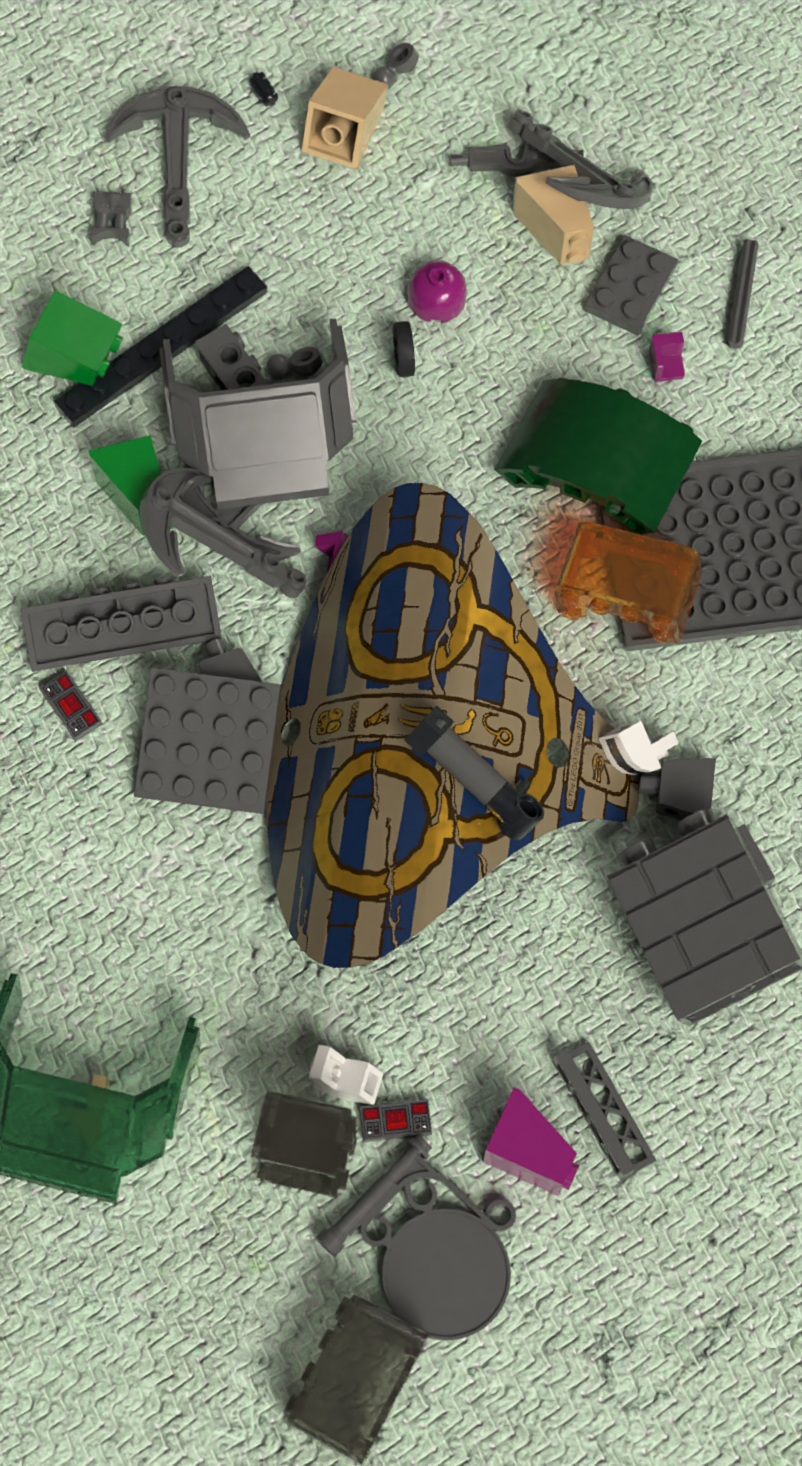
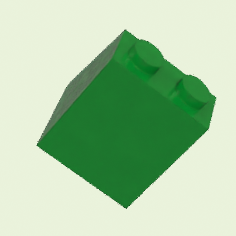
(72, 341)
(125, 474)

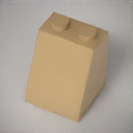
(343, 117)
(552, 217)

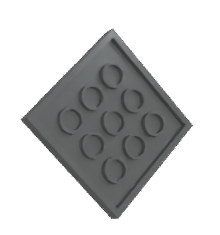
(207, 740)

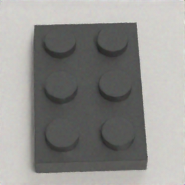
(631, 285)

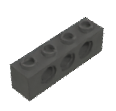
(225, 345)

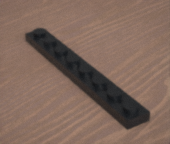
(145, 357)

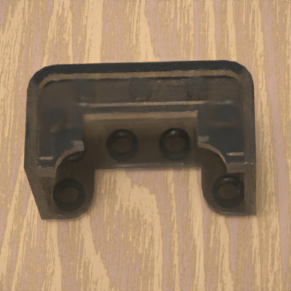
(304, 1144)
(355, 1379)

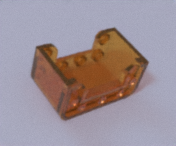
(630, 579)

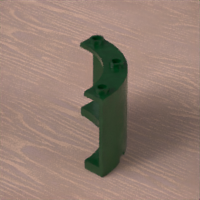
(601, 449)

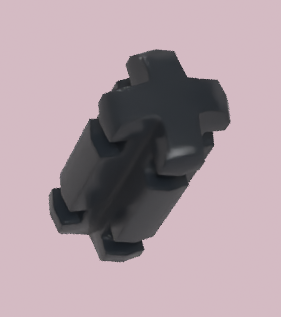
(263, 89)

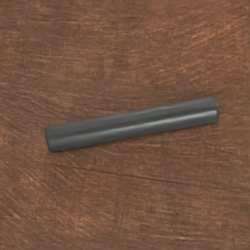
(742, 294)

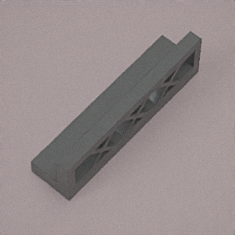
(594, 1113)

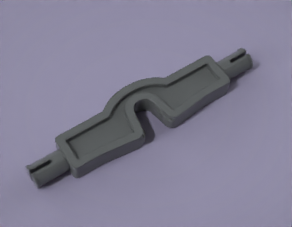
(500, 159)

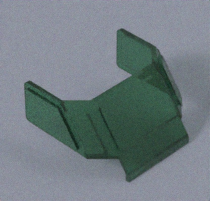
(81, 1133)

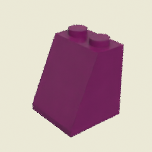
(531, 1147)

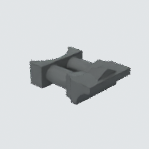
(111, 207)

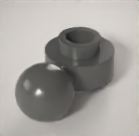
(401, 60)
(303, 362)

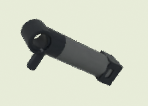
(514, 808)

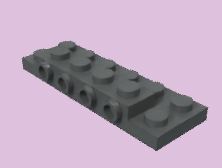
(120, 622)

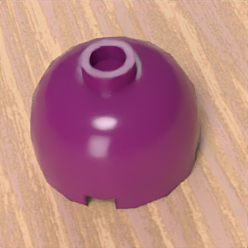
(437, 291)

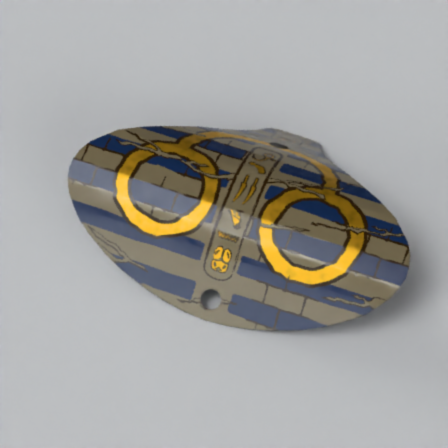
(357, 821)

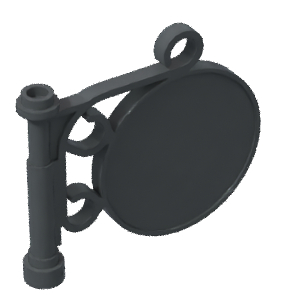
(441, 1266)

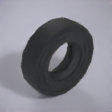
(403, 349)

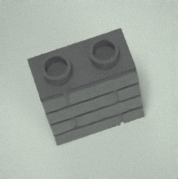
(705, 917)

